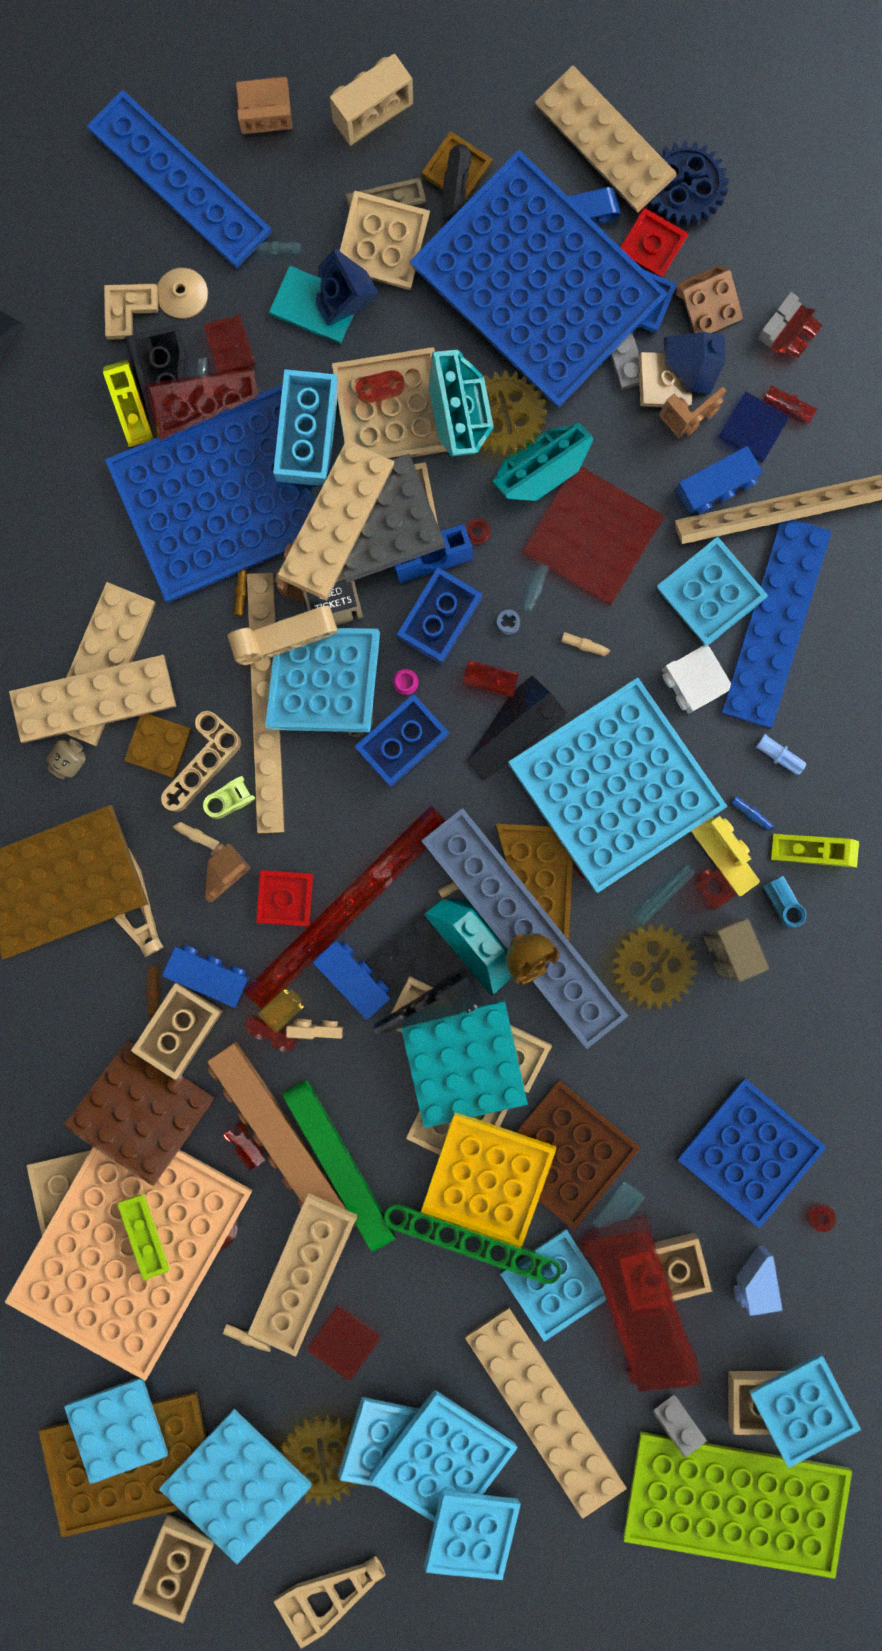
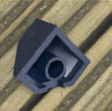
(343, 288)
(695, 359)

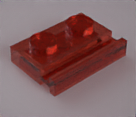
(229, 343)
(259, 1028)

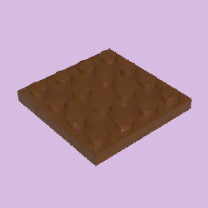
(139, 1114)
(587, 1153)

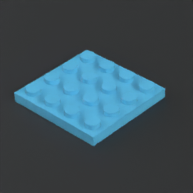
(325, 684)
(439, 1452)
(235, 1486)

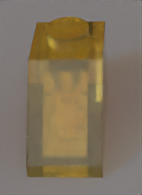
(281, 1009)

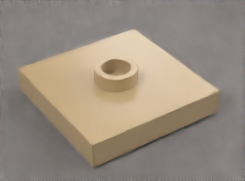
(657, 381)

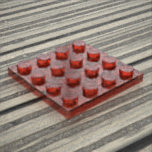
(593, 534)

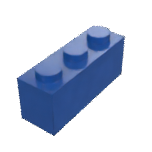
(719, 481)
(206, 975)
(353, 979)

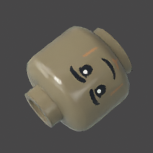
(65, 759)

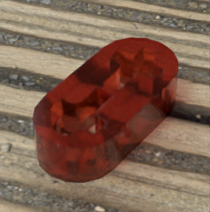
(379, 380)

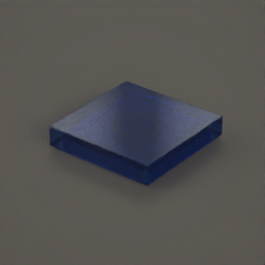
(754, 426)

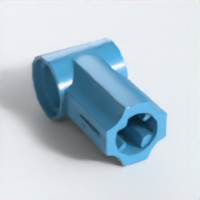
(783, 900)

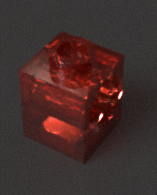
(725, 890)

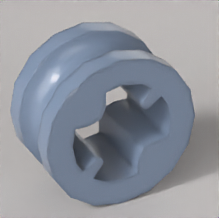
(507, 630)

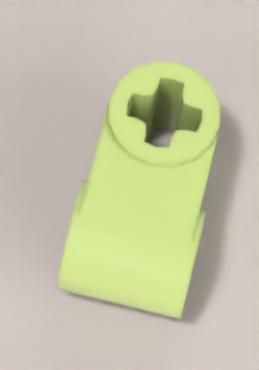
(229, 798)

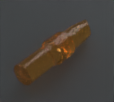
(152, 990)

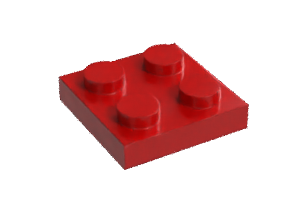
(653, 243)
(284, 898)

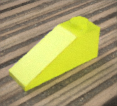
(128, 402)
(815, 850)

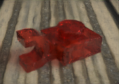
(247, 1150)

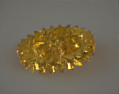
(527, 407)
(672, 981)
(310, 1461)

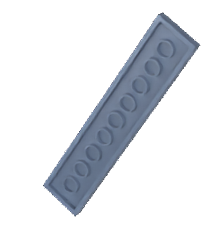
(514, 911)

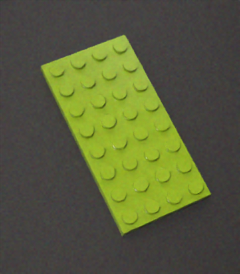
(737, 1506)

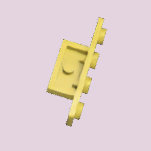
(727, 853)

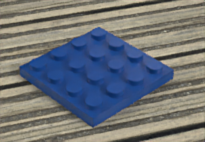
(751, 1152)

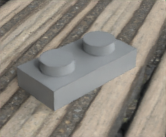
(626, 363)
(679, 1426)

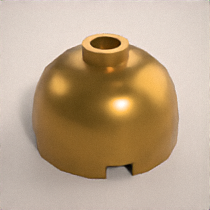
(529, 956)

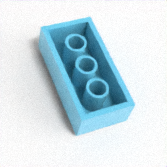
(306, 427)

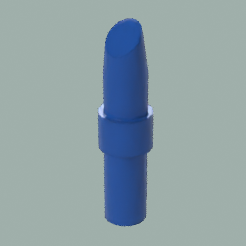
(752, 813)

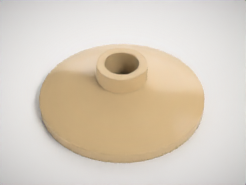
(187, 303)

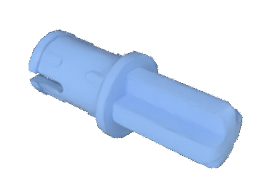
(781, 754)

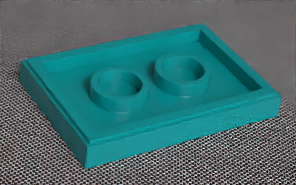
(297, 305)

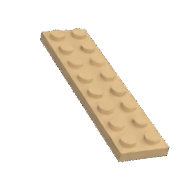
(545, 1412)

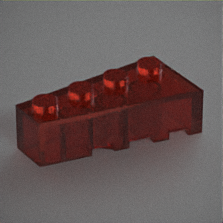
(192, 399)

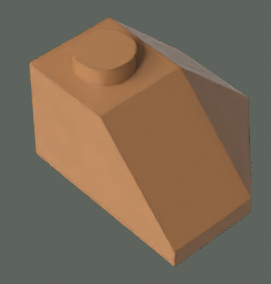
(223, 870)

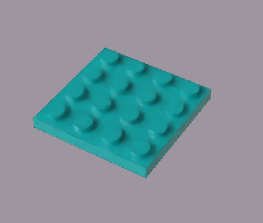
(464, 1065)

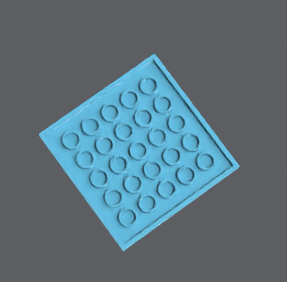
(617, 785)

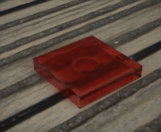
(344, 1342)

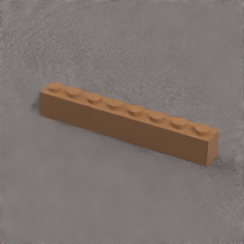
(271, 1126)

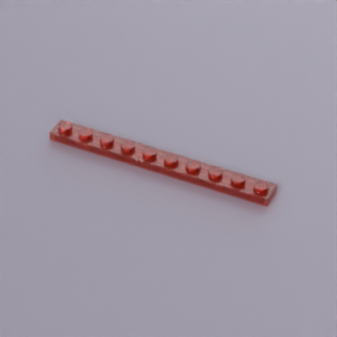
(343, 910)

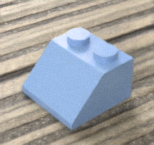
(758, 1284)

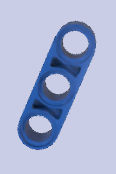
(598, 205)

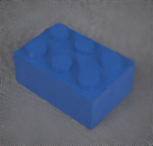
(439, 616)
(402, 740)

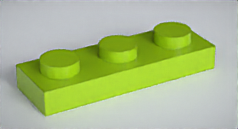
(143, 1236)

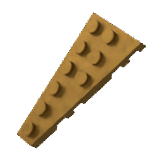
(542, 867)

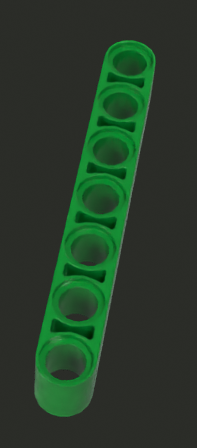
(339, 1165)
(486, 1243)

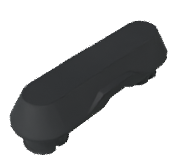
(455, 180)

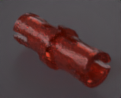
(806, 412)

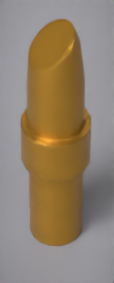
(240, 593)

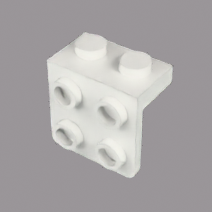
(696, 679)

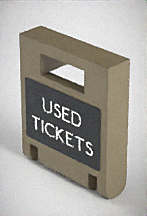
(341, 600)

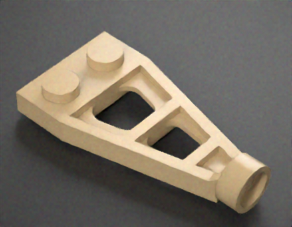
(146, 931)
(299, 1614)

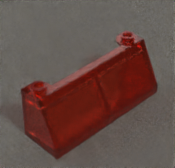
(642, 1306)

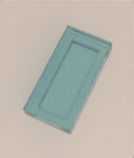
(619, 1206)

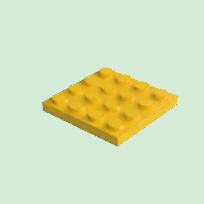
(488, 1179)

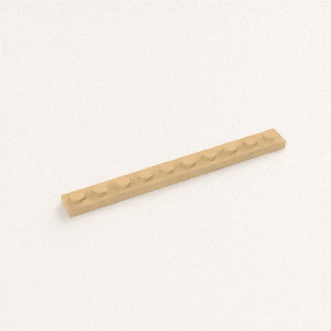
(779, 509)
(266, 742)

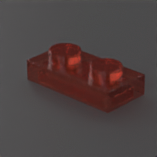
(490, 678)

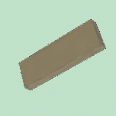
(406, 192)

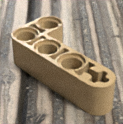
(282, 636)
(197, 765)

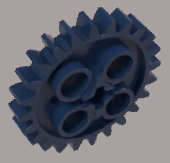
(693, 204)

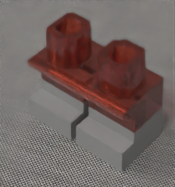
(786, 324)

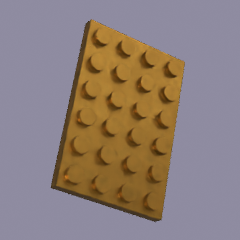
(65, 881)
(126, 1495)

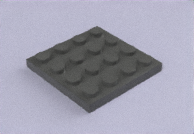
(397, 527)

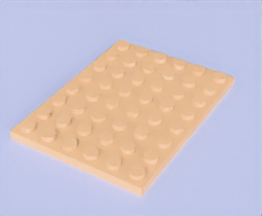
(86, 1272)

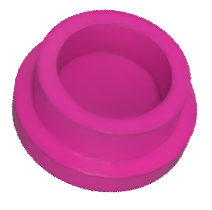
(405, 682)

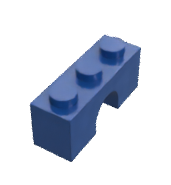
(456, 551)

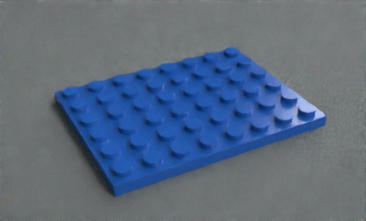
(538, 278)
(211, 497)

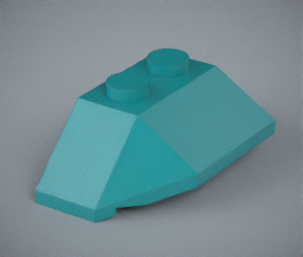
(459, 403)
(545, 464)
(472, 941)

